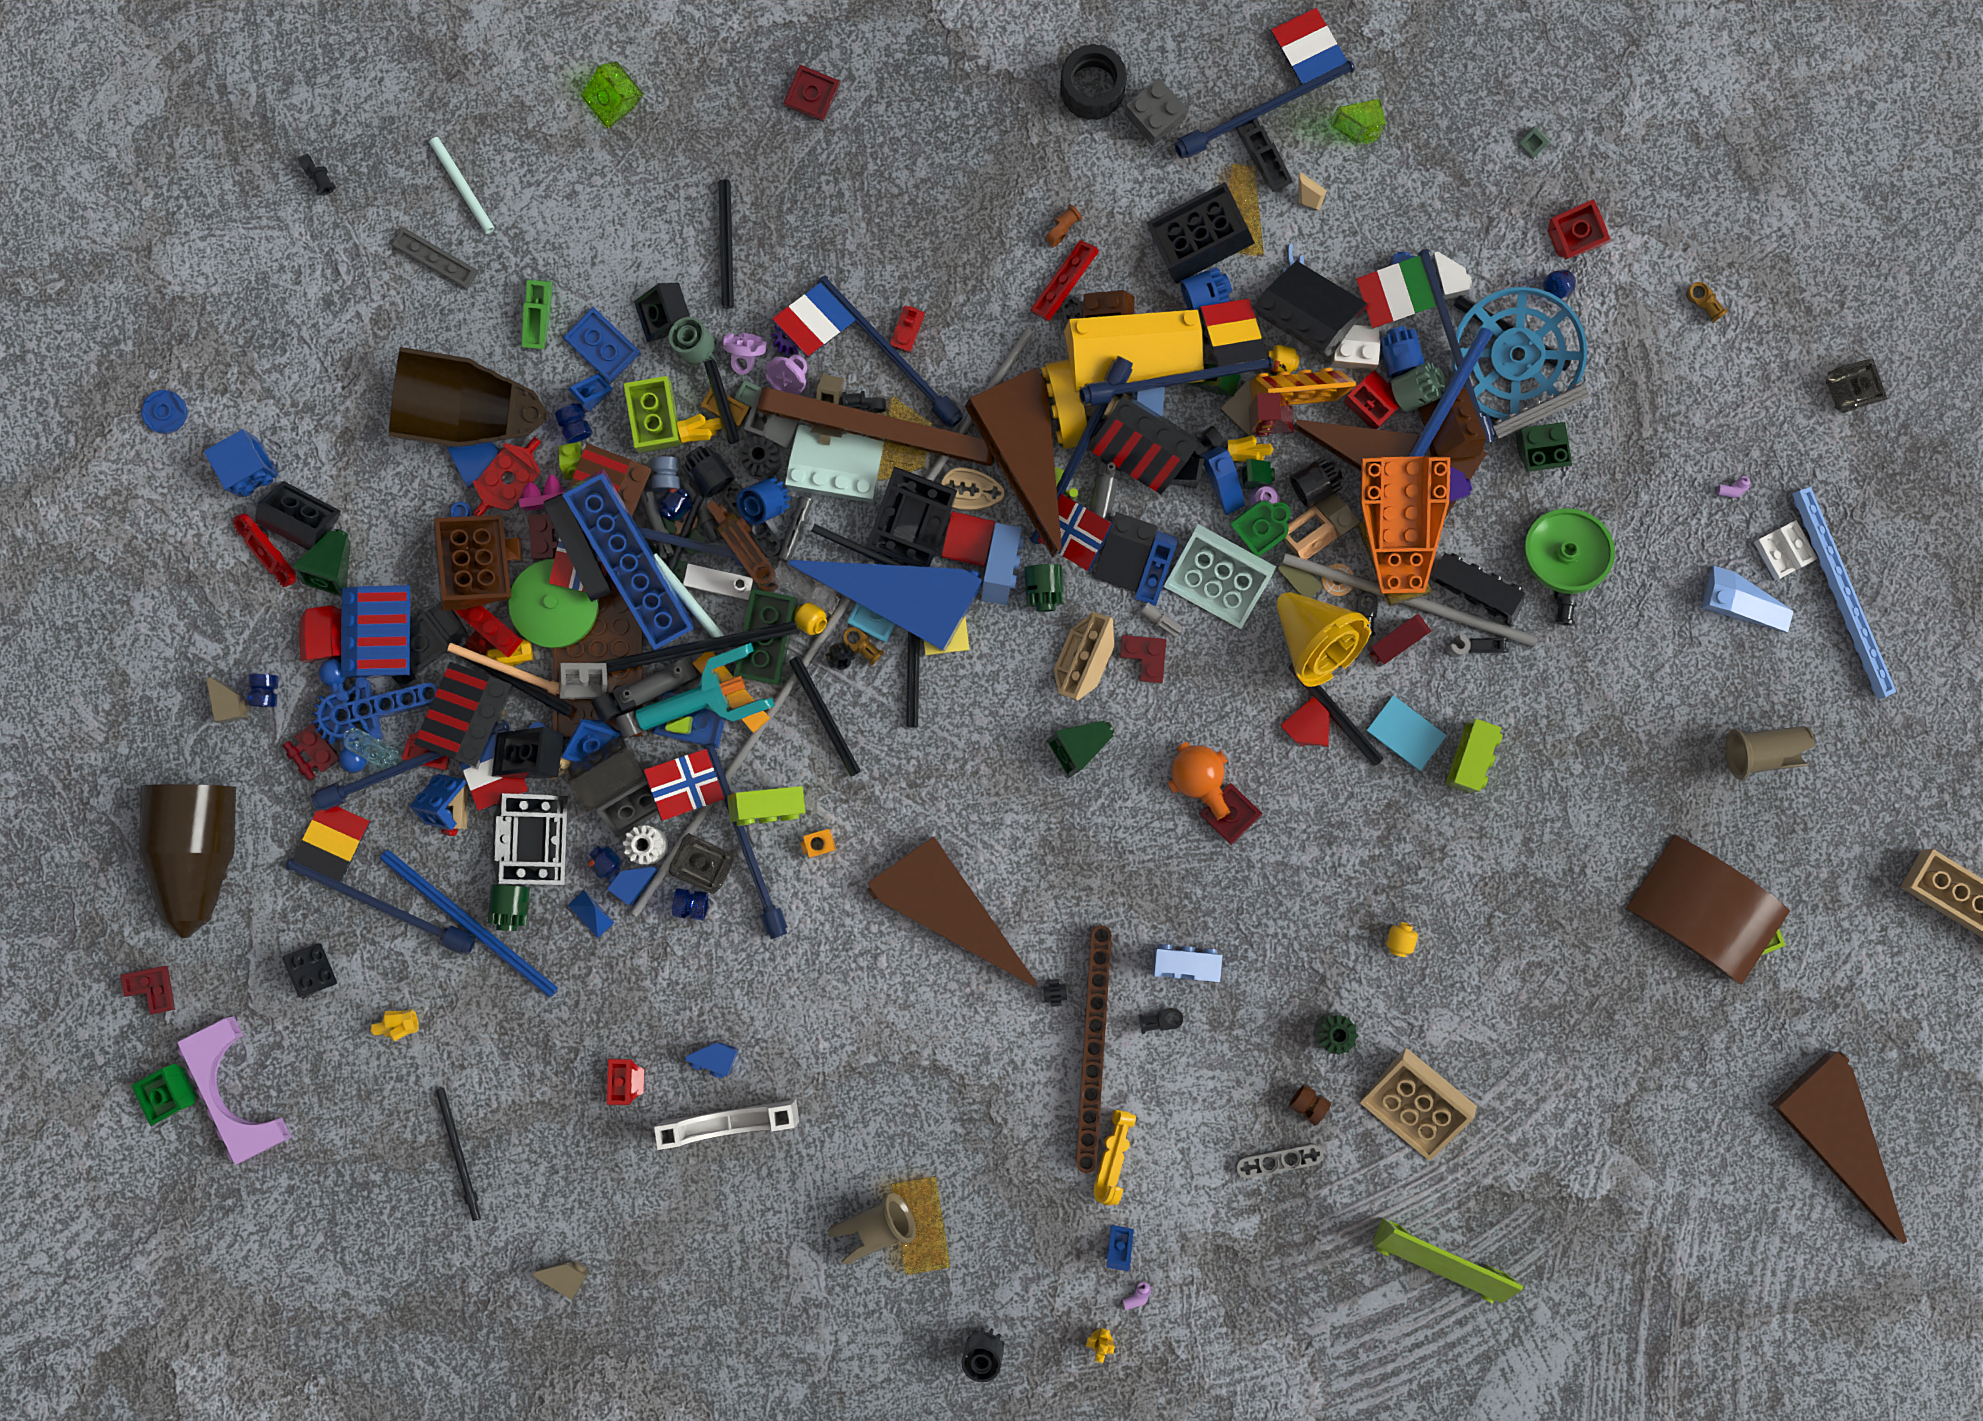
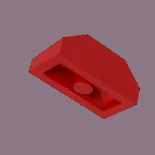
(624, 1081)

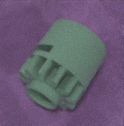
(692, 341)
(1418, 387)

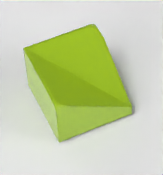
(680, 725)

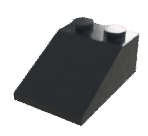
(1125, 552)
(528, 753)

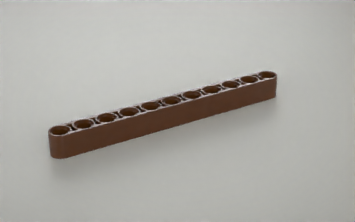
(874, 426)
(1093, 1059)

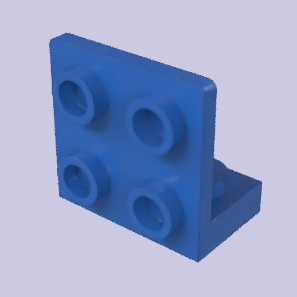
(432, 801)

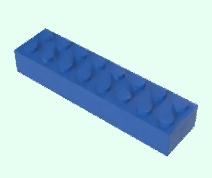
(628, 559)

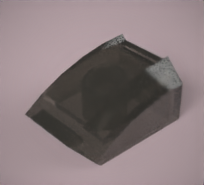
(1855, 386)
(701, 863)

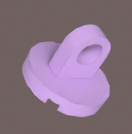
(745, 347)
(786, 375)

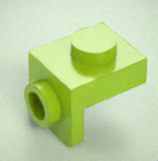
(569, 457)

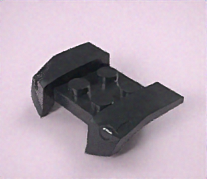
(429, 639)

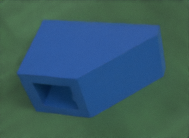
(715, 1057)

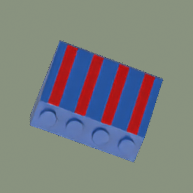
(375, 631)

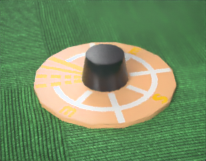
(1336, 588)

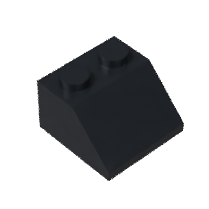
(661, 309)

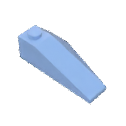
(1738, 598)

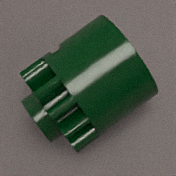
(1044, 586)
(508, 906)
(1324, 1033)

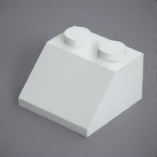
(1358, 349)

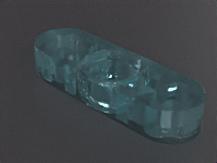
(369, 741)

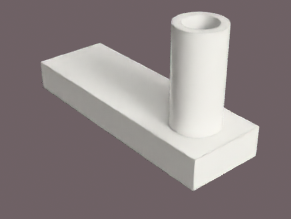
(718, 582)

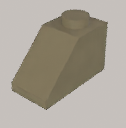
(830, 389)
(1338, 514)
(226, 702)
(563, 1277)

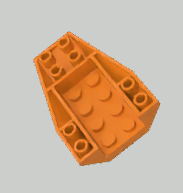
(1404, 516)

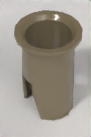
(1767, 750)
(878, 1227)

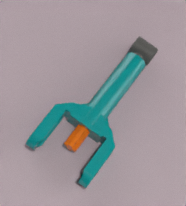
(708, 694)

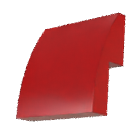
(968, 538)

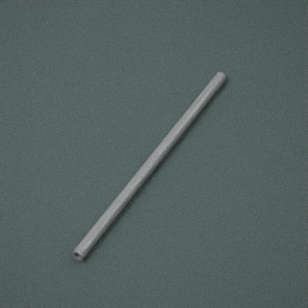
(1419, 603)

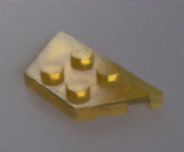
(901, 456)

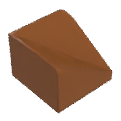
(514, 549)

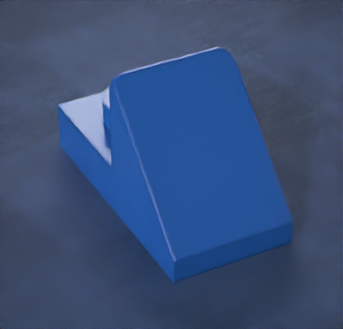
(1119, 1248)

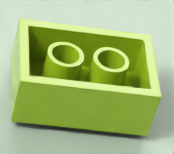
(652, 414)
(1474, 756)
(766, 805)

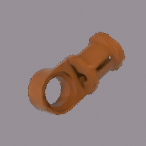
(1062, 222)

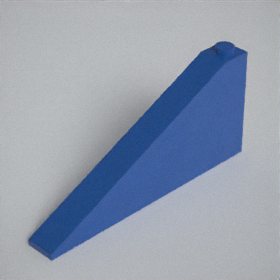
(916, 598)

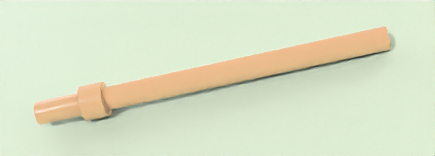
(552, 687)

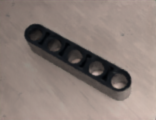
(578, 548)

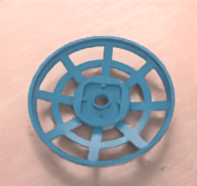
(1529, 341)

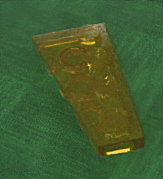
(1244, 191)

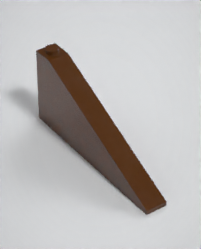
(1019, 435)
(1355, 443)
(937, 896)
(1833, 1122)

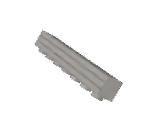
(1541, 409)

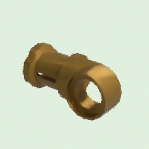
(1707, 302)
(862, 644)

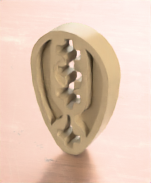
(982, 482)

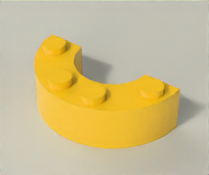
(1067, 403)

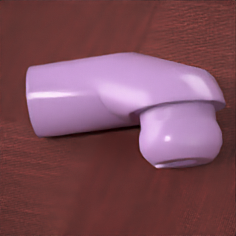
(1736, 489)
(1140, 1296)

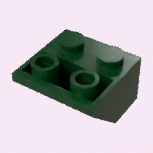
(1544, 446)

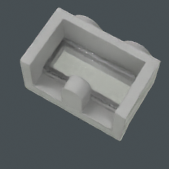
(582, 680)

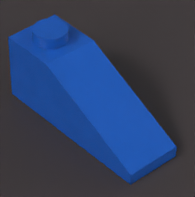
(1224, 479)
(1156, 568)

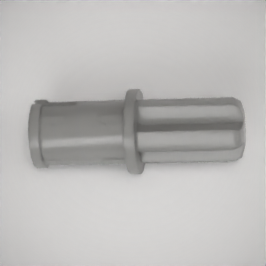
(1161, 620)

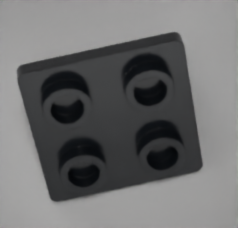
(309, 970)

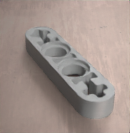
(1278, 1156)

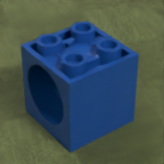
(241, 463)

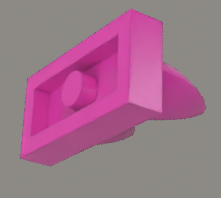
(532, 496)

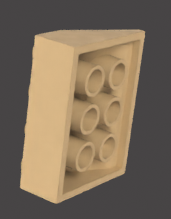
(1419, 1104)

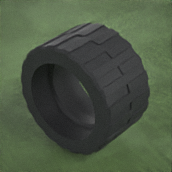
(1093, 56)

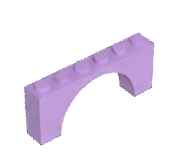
(203, 1054)

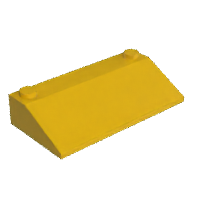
(1154, 342)

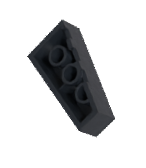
(1479, 587)

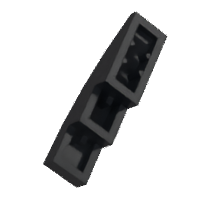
(1264, 154)

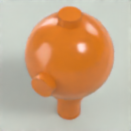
(1199, 774)

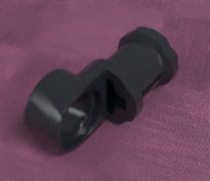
(317, 174)
(858, 401)
(1565, 609)
(1369, 614)
(1161, 1021)

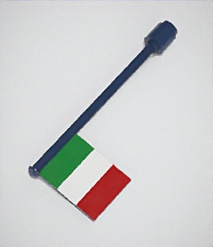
(1407, 290)

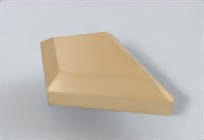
(1310, 192)

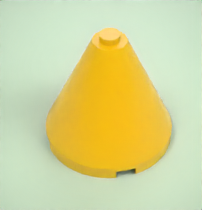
(1320, 636)

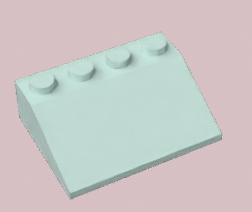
(839, 470)
(1219, 576)

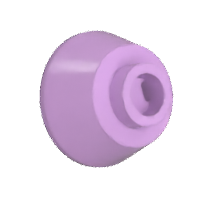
(1262, 492)

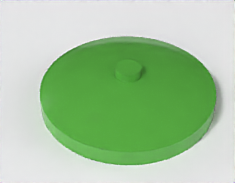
(1569, 551)
(548, 612)

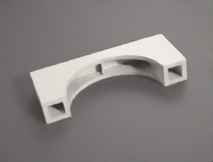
(699, 1127)

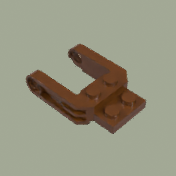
(736, 534)

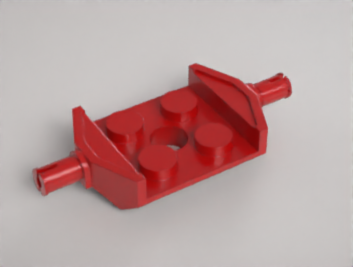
(513, 460)

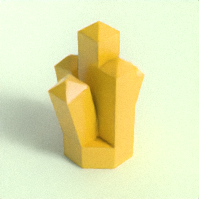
(698, 428)
(1247, 448)
(522, 654)
(396, 1024)
(1101, 1343)

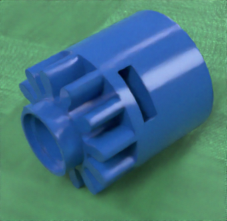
(1205, 289)
(1401, 351)
(762, 501)

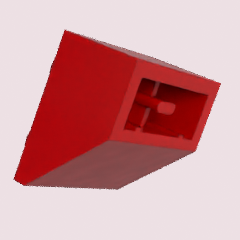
(1372, 400)

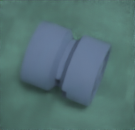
(665, 473)

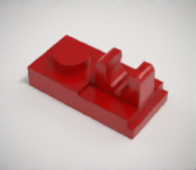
(907, 329)

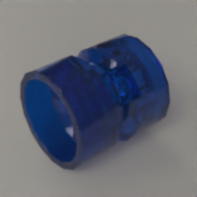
(574, 426)
(262, 682)
(690, 904)

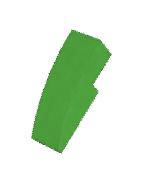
(536, 313)

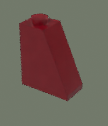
(1398, 640)

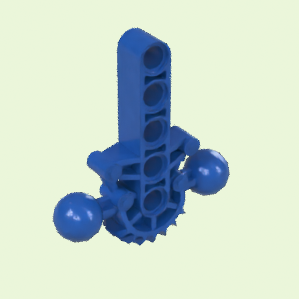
(341, 700)

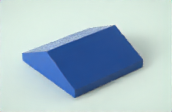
(588, 737)

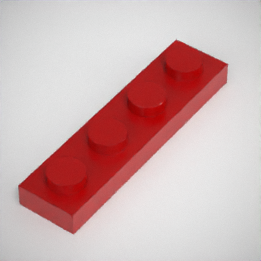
(1064, 280)
(491, 629)

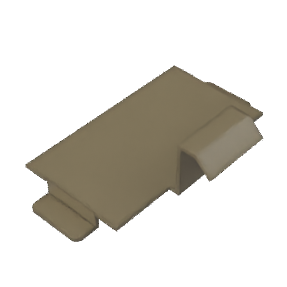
(825, 433)

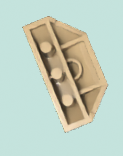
(1084, 656)

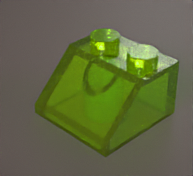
(611, 93)
(1360, 121)

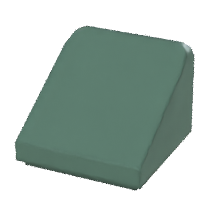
(1534, 141)

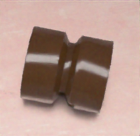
(1309, 1104)

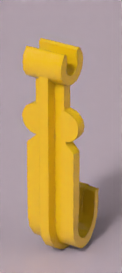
(1112, 1159)

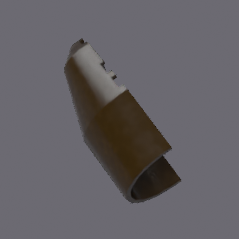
(458, 402)
(186, 849)

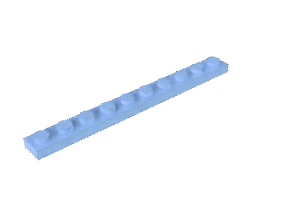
(1844, 593)

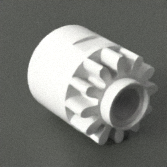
(656, 849)

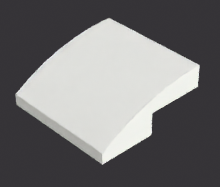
(1785, 550)

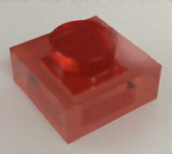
(478, 643)

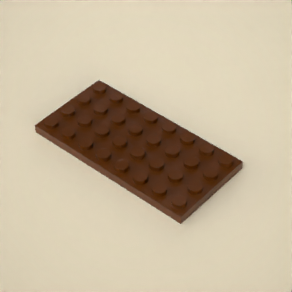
(611, 637)

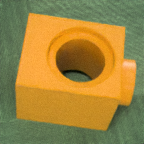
(826, 836)

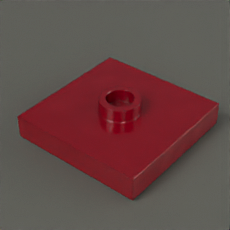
(811, 93)
(1238, 821)

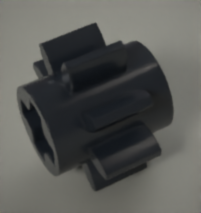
(839, 656)
(1055, 992)

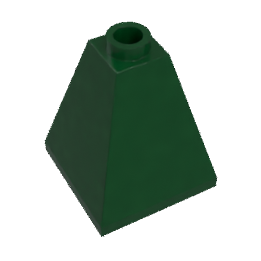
(326, 563)
(1079, 744)

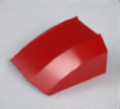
(1578, 230)
(320, 634)

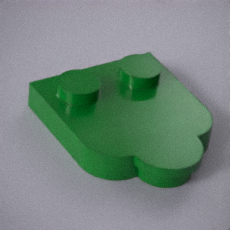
(1263, 525)

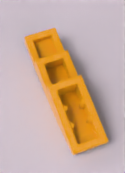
(737, 698)

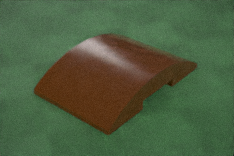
(1708, 908)

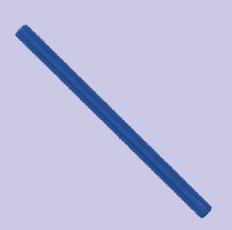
(1451, 392)
(468, 923)

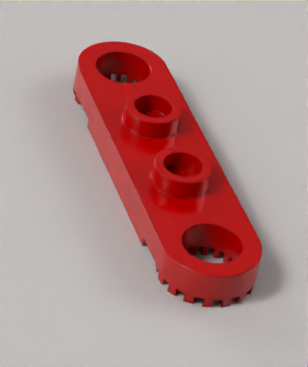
(264, 550)

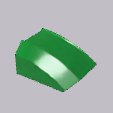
(164, 1093)

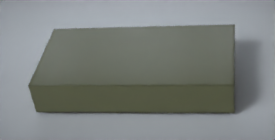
(1300, 580)

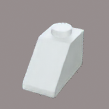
(1451, 276)

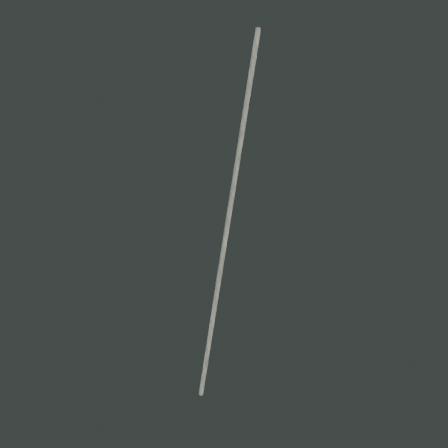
(809, 655)

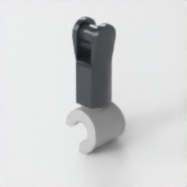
(1476, 645)

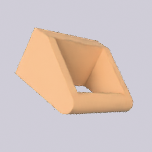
(1314, 541)

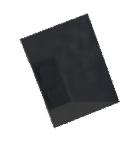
(911, 518)
(530, 839)

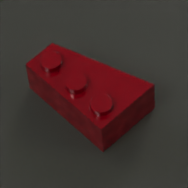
(1270, 415)

